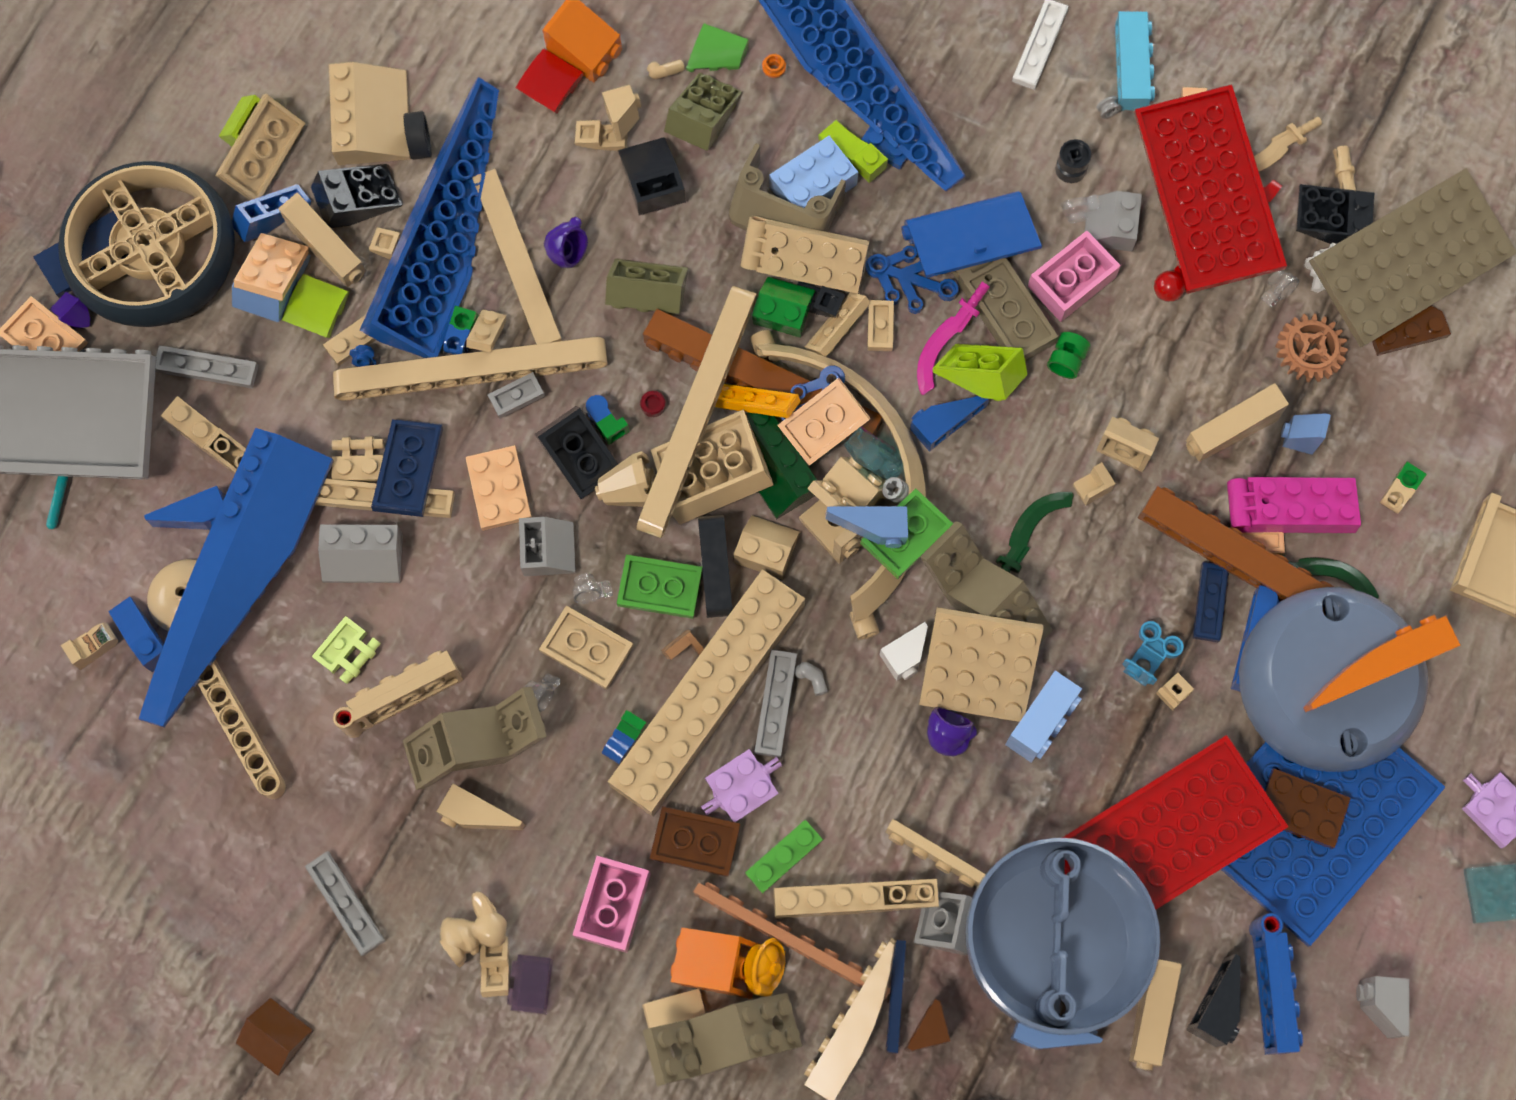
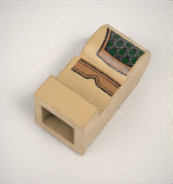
(90, 645)

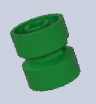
(1068, 356)

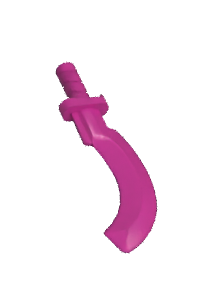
(943, 334)

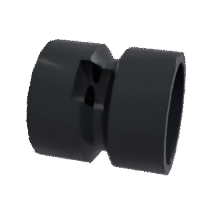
(1073, 161)

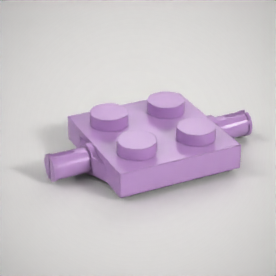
(741, 786)
(1493, 807)

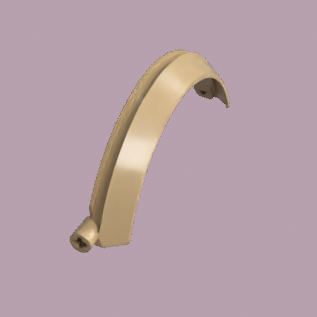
(882, 583)

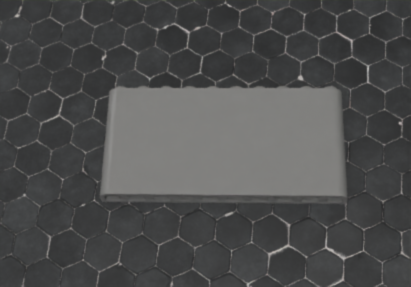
(76, 412)

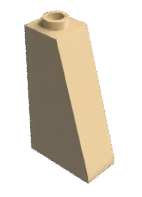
(321, 240)
(1237, 423)
(1154, 1016)

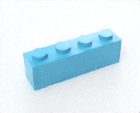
(1133, 60)

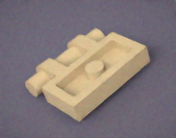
(357, 468)

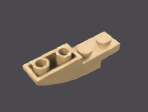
(204, 434)

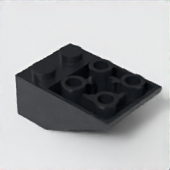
(652, 176)
(354, 194)
(1333, 212)

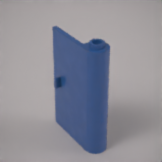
(972, 234)

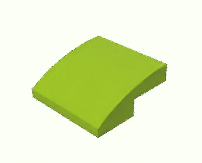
(315, 305)

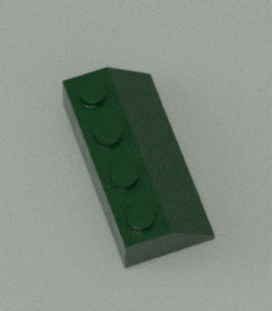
(785, 465)

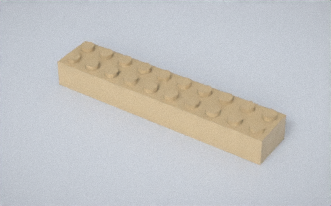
(707, 693)

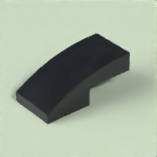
(825, 300)

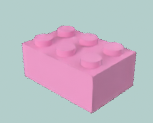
(1073, 276)
(611, 904)

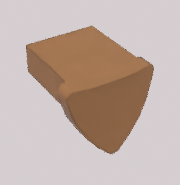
(681, 643)

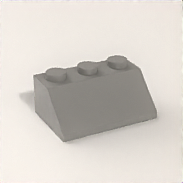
(360, 553)

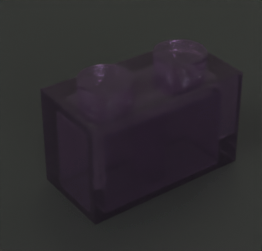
(530, 984)

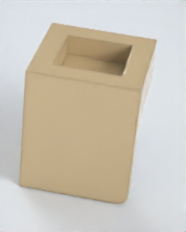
(1094, 484)

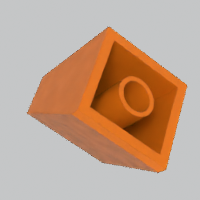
(582, 39)
(711, 962)

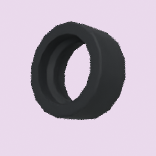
(417, 135)

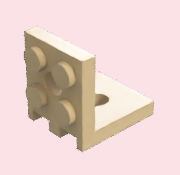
(835, 540)

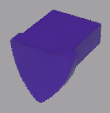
(71, 311)

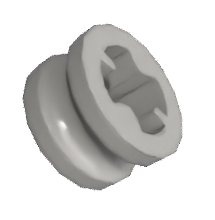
(1108, 107)
(888, 488)

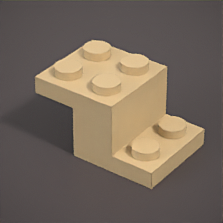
(848, 485)

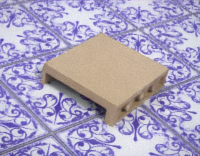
(1489, 558)

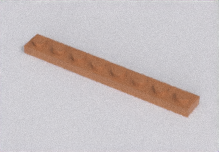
(802, 945)

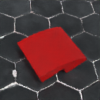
(549, 80)

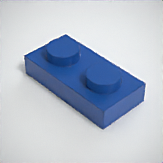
(894, 155)

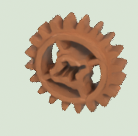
(1323, 332)

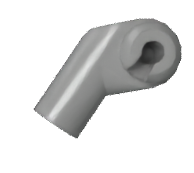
(814, 674)

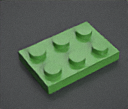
(924, 528)
(659, 586)

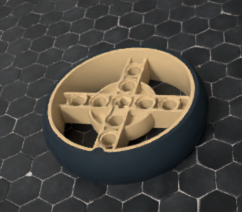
(114, 189)

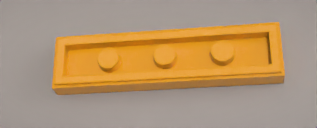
(757, 401)

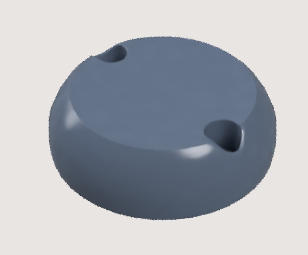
(1300, 651)
(1062, 936)

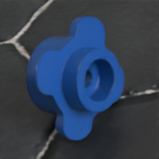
(362, 356)

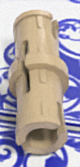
(1344, 168)

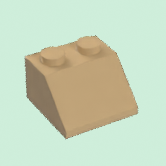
(1127, 443)
(765, 547)

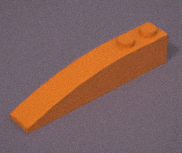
(1389, 658)

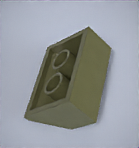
(646, 286)

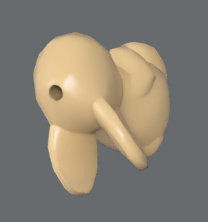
(465, 936)

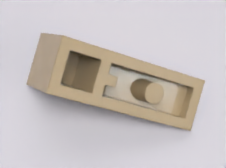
(472, 812)

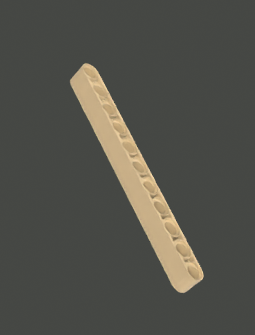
(469, 368)
(696, 412)

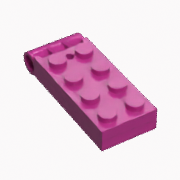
(1294, 505)

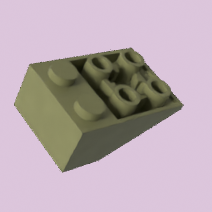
(701, 111)

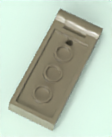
(1008, 307)

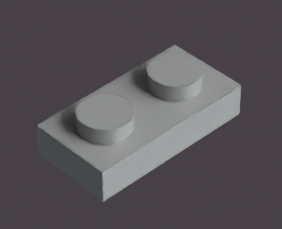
(516, 395)

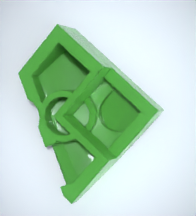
(717, 50)

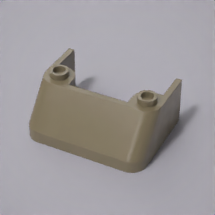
(751, 201)

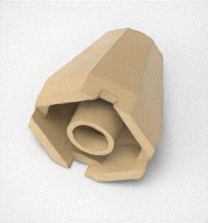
(627, 482)

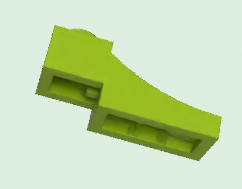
(863, 156)

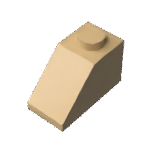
(621, 109)

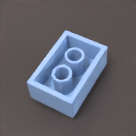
(813, 174)
(1044, 717)

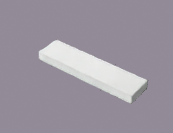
(1040, 44)

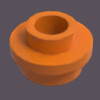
(773, 59)

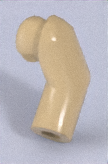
(659, 71)

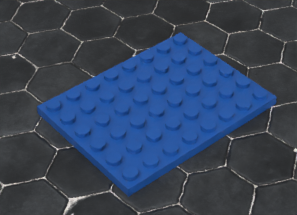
(1311, 881)

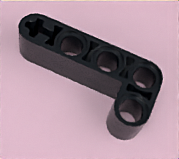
(715, 566)

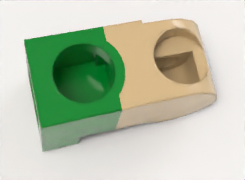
(1402, 487)

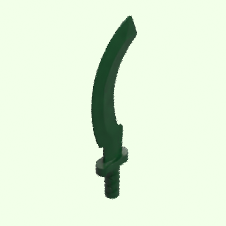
(1026, 524)
(1338, 570)

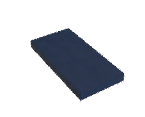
(94, 241)
(407, 468)

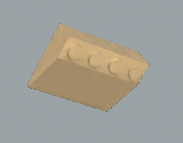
(367, 113)
(723, 469)

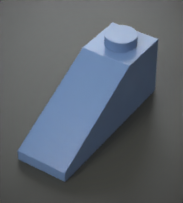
(876, 523)

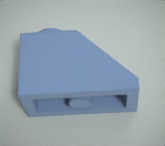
(1305, 432)

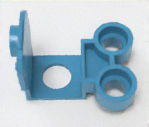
(1152, 650)

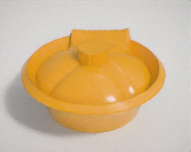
(764, 967)

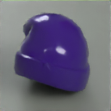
(566, 243)
(949, 732)

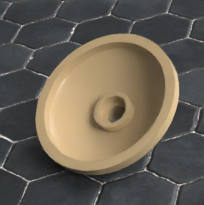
(164, 590)

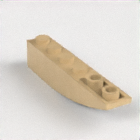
(854, 898)
(852, 1029)

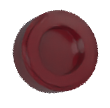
(653, 403)

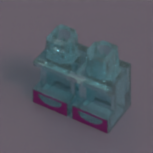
(874, 454)

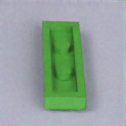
(783, 856)

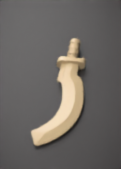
(1281, 142)

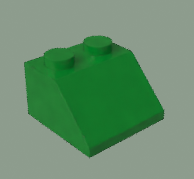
(782, 306)

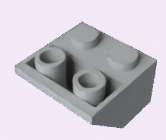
(546, 546)

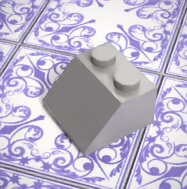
(1116, 221)
(944, 925)
(1386, 1004)

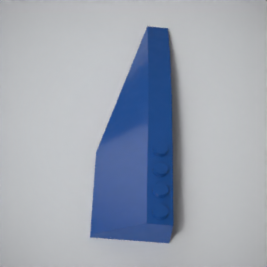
(850, 62)
(438, 240)
(241, 555)

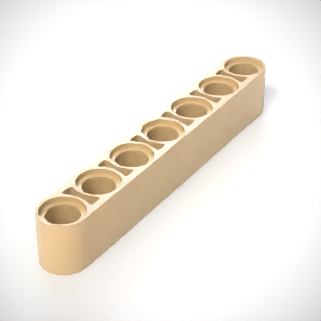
(240, 729)

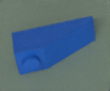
(262, 213)
(944, 419)
(189, 513)
(138, 633)

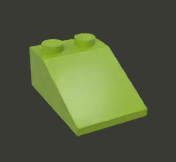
(984, 370)

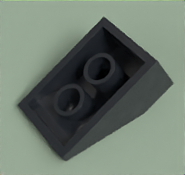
(577, 450)
(1220, 1008)

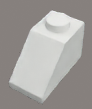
(905, 653)

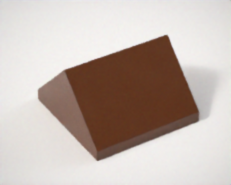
(930, 1031)
(273, 1036)

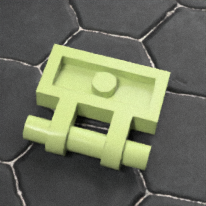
(341, 644)

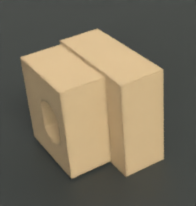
(1170, 698)

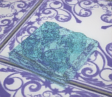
(1492, 893)

